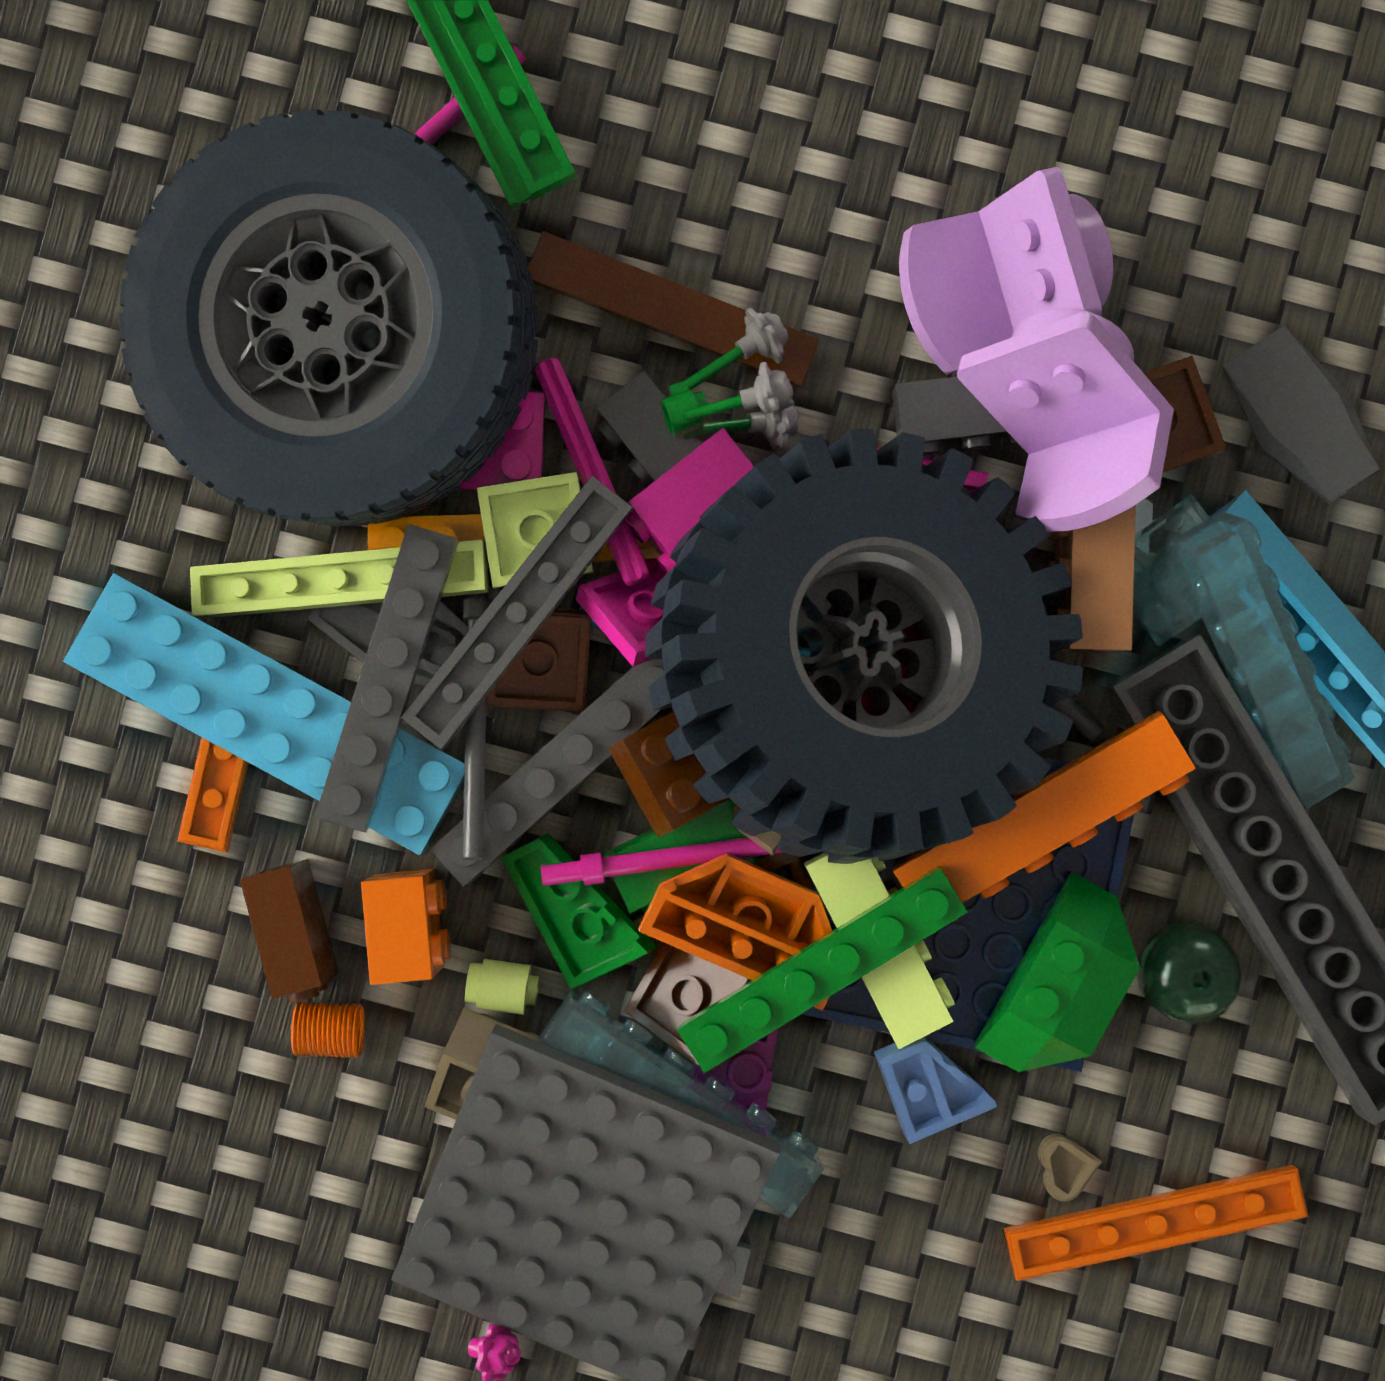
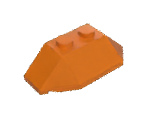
(736, 916)

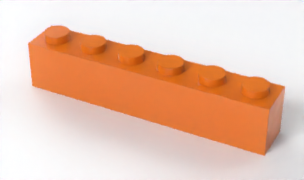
(1060, 810)

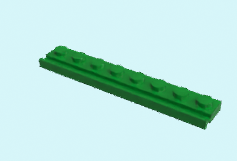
(494, 97)

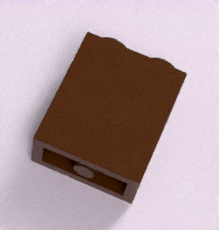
(290, 931)

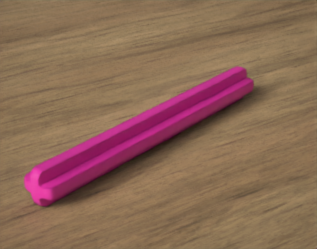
(588, 462)

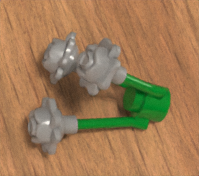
(688, 412)

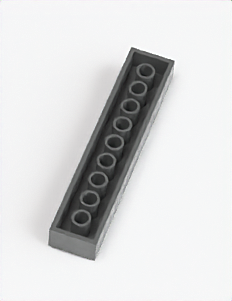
(1270, 864)

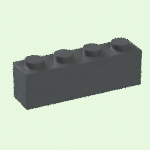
(944, 414)

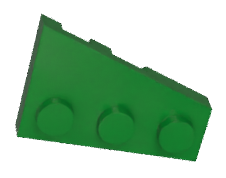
(576, 920)

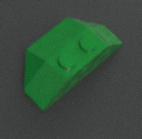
(1064, 982)

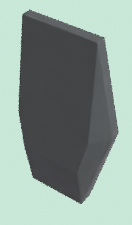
(1301, 415)
(354, 626)

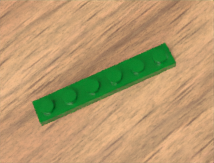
(821, 969)

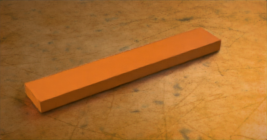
(1155, 1222)

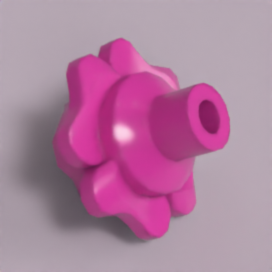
(495, 1352)

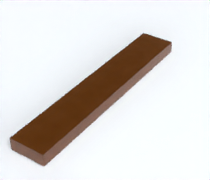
(657, 303)

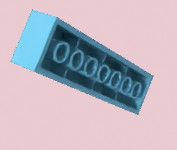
(253, 707)

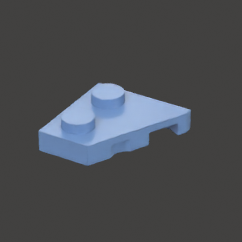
(929, 1089)

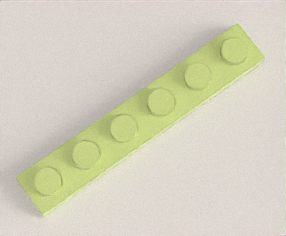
(319, 581)

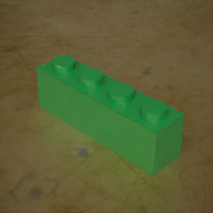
(711, 826)

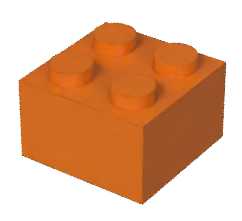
(405, 926)

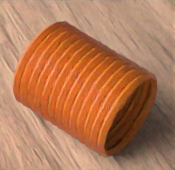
(327, 1029)

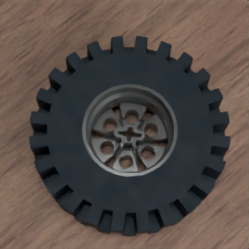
(933, 560)

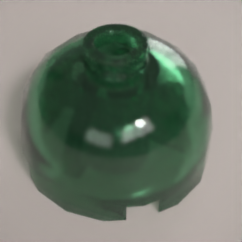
(1169, 970)

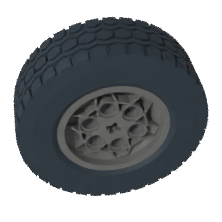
(445, 295)

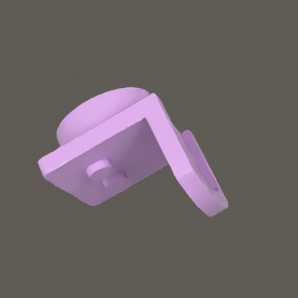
(990, 269)
(1079, 412)

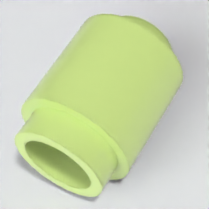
(501, 986)

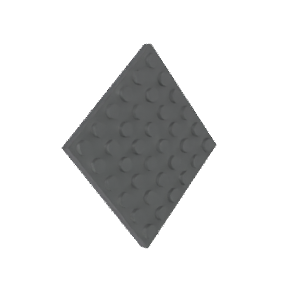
(584, 1209)

